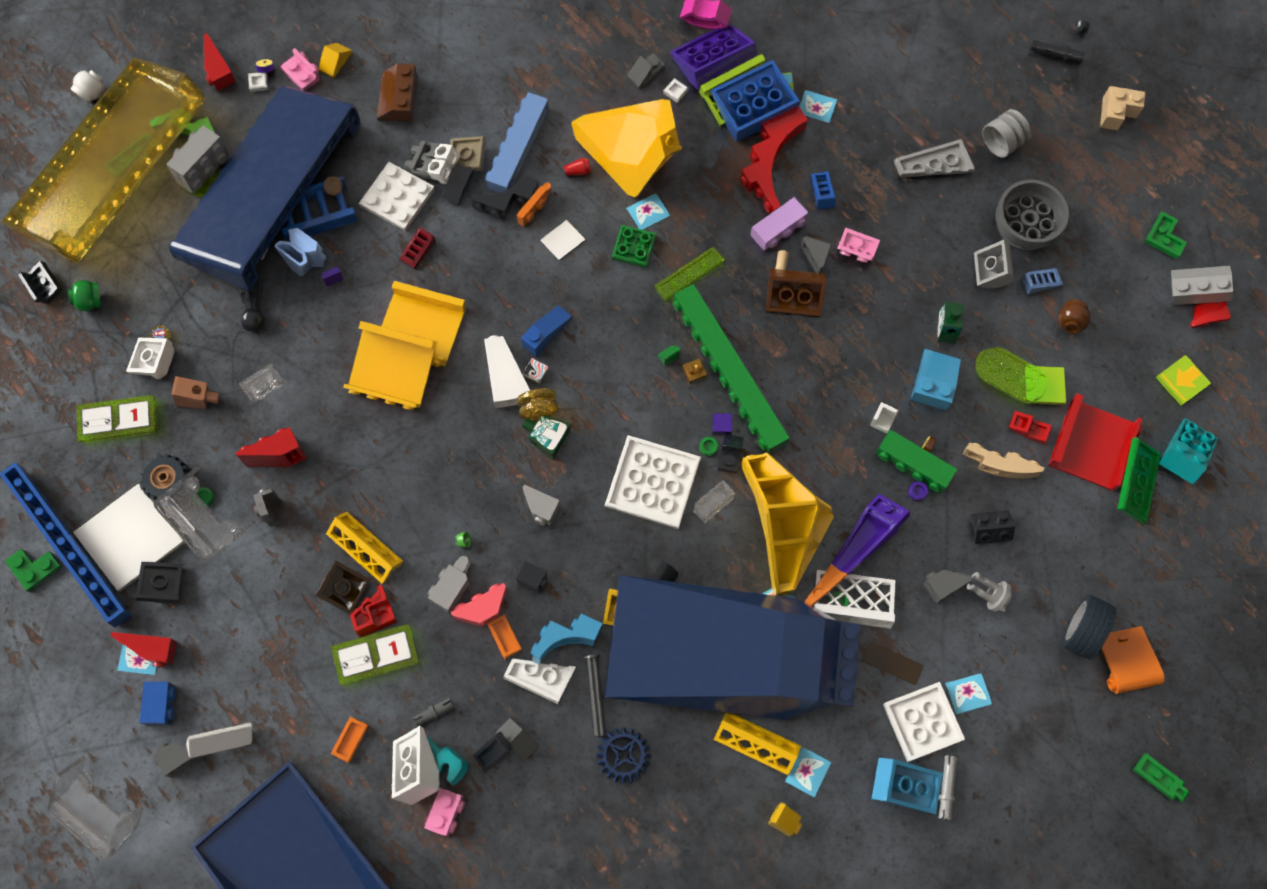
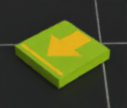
(1183, 380)

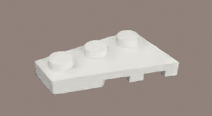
(541, 679)

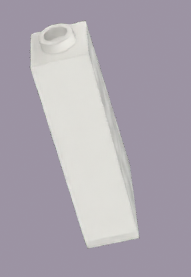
(504, 373)

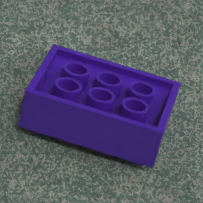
(713, 54)

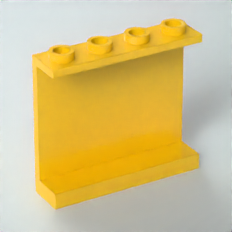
(426, 316)
(391, 366)

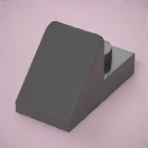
(645, 70)

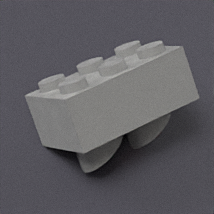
(197, 159)

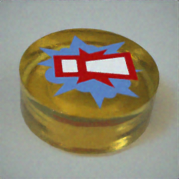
(160, 332)

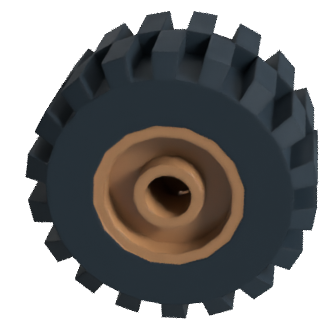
(161, 475)

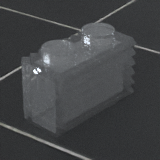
(713, 501)

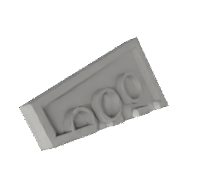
(939, 160)

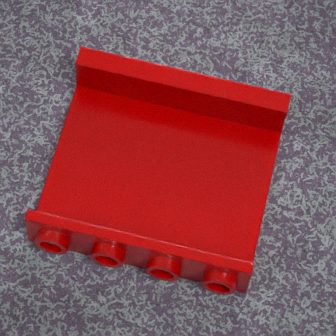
(1094, 444)

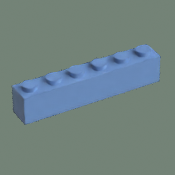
(517, 143)

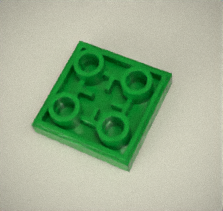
(634, 246)

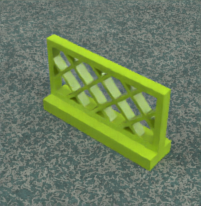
(705, 90)

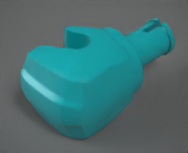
(457, 764)

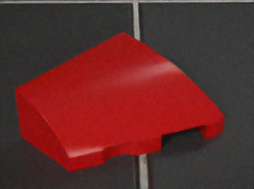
(1210, 313)
(373, 614)

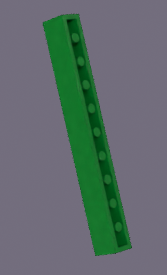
(730, 369)

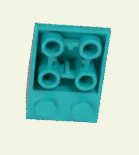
(1189, 451)

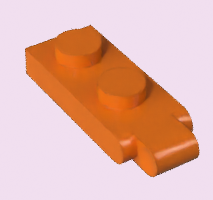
(536, 202)

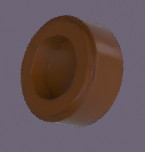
(929, 443)

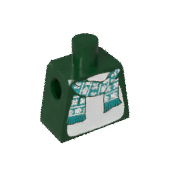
(950, 318)
(547, 434)

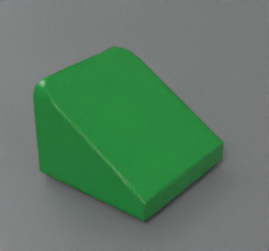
(669, 355)

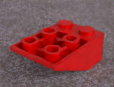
(273, 451)

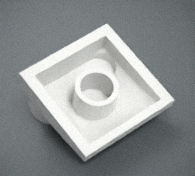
(151, 357)

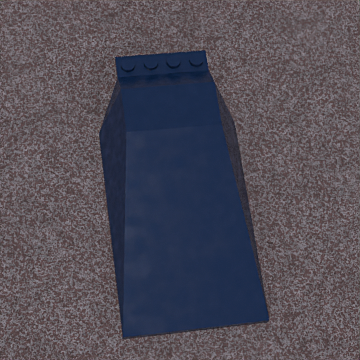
(728, 650)
(283, 841)

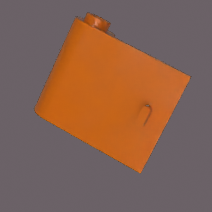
(1131, 661)

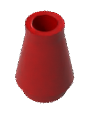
(578, 167)

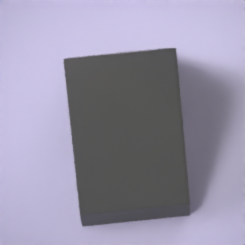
(816, 252)
(518, 739)

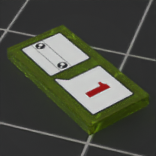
(116, 418)
(374, 654)

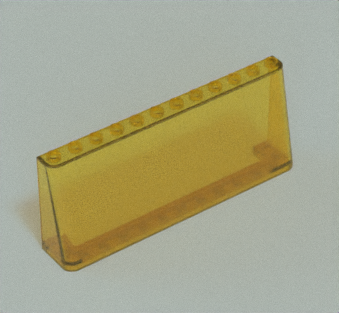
(105, 159)

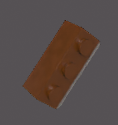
(398, 93)
(795, 292)

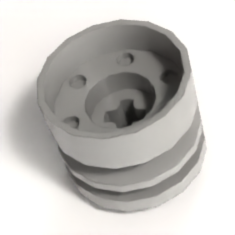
(1006, 133)

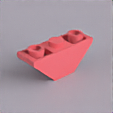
(482, 607)

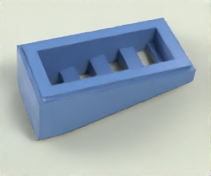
(1032, 288)

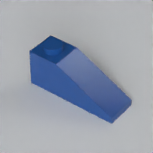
(545, 330)

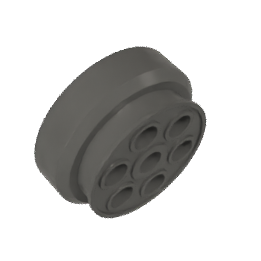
(1037, 196)

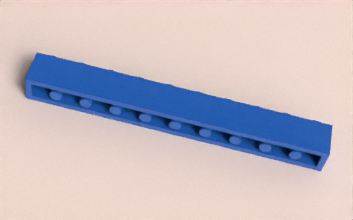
(65, 545)

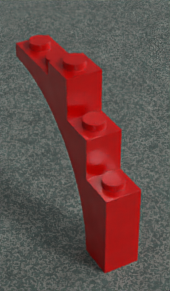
(775, 135)

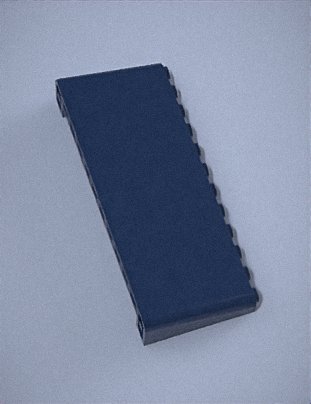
(262, 184)

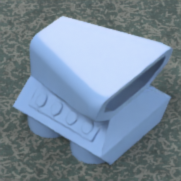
(301, 252)

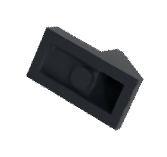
(730, 453)

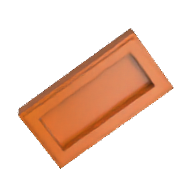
(504, 636)
(350, 739)

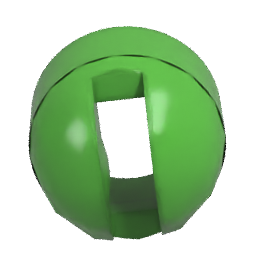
(463, 540)

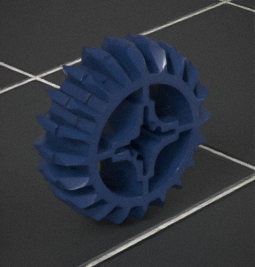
(634, 740)

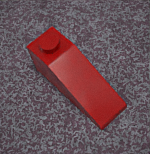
(215, 66)
(153, 649)

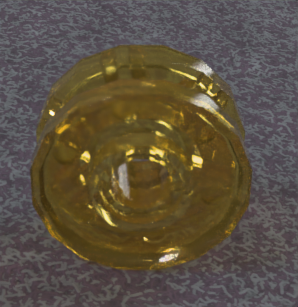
(537, 402)

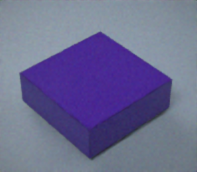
(332, 276)
(722, 423)

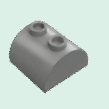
(994, 265)

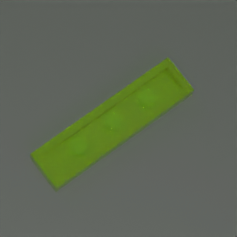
(689, 273)

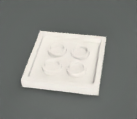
(397, 196)
(923, 721)

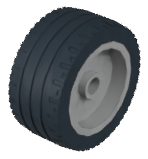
(1089, 627)

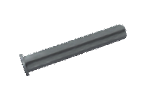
(596, 695)

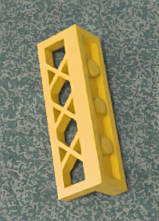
(364, 542)
(759, 739)

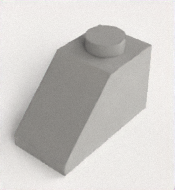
(541, 505)

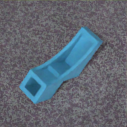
(583, 631)

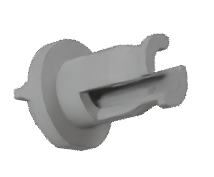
(997, 595)

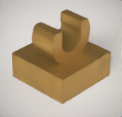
(694, 371)

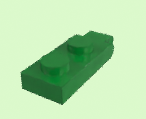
(1161, 778)

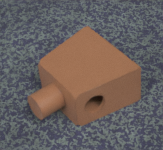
(193, 393)

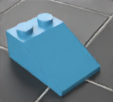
(936, 380)
(907, 785)

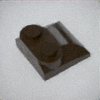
(342, 587)

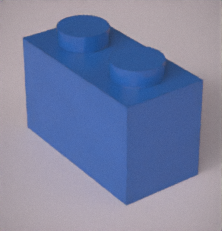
(157, 703)

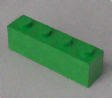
(916, 461)

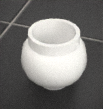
(88, 85)

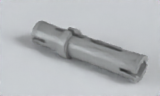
(947, 792)

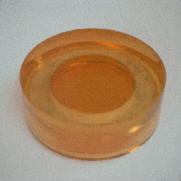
(333, 186)

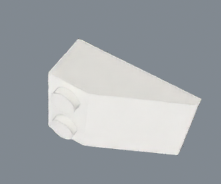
(413, 768)

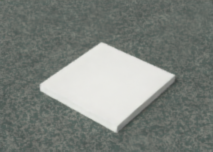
(652, 482)
(126, 535)

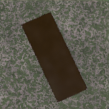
(892, 663)

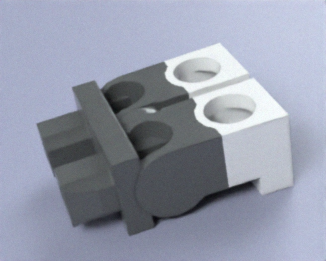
(432, 161)

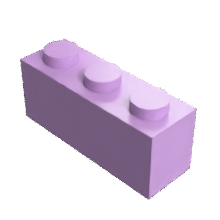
(779, 224)

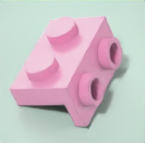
(858, 244)

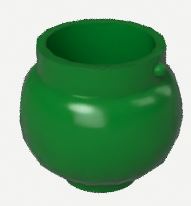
(84, 295)

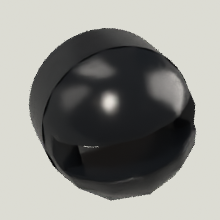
(1081, 27)

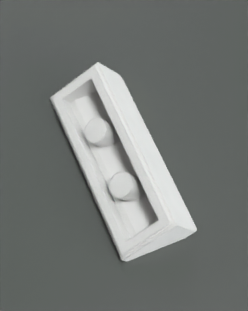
(219, 740)

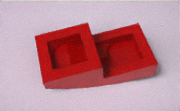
(1029, 428)

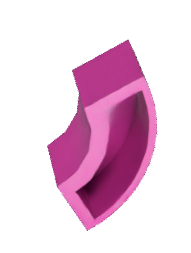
(706, 13)

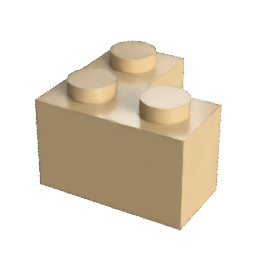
(1120, 104)

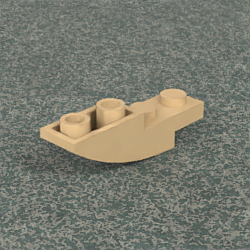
(1009, 466)

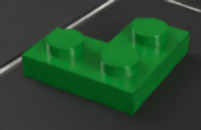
(1161, 237)
(31, 573)

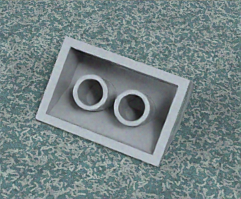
(1202, 285)

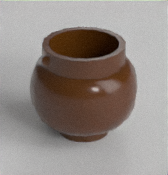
(1074, 316)

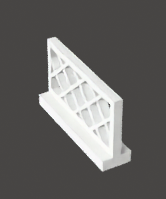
(857, 615)

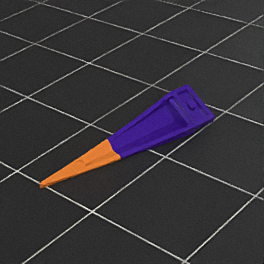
(873, 529)

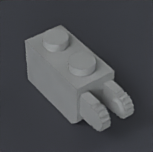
(451, 585)

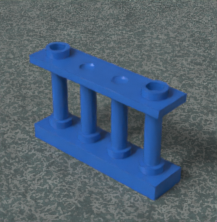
(328, 220)

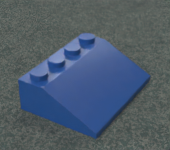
(754, 99)

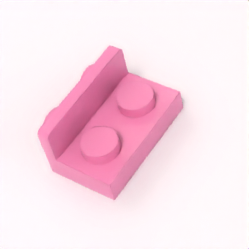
(301, 71)
(444, 812)

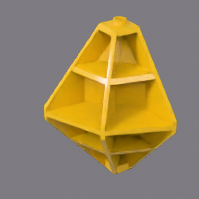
(630, 141)
(790, 518)

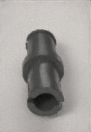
(434, 712)

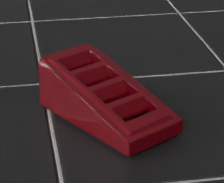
(420, 233)

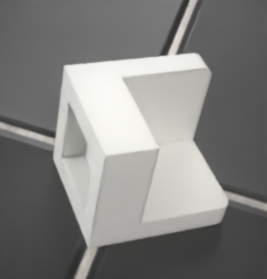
(884, 417)

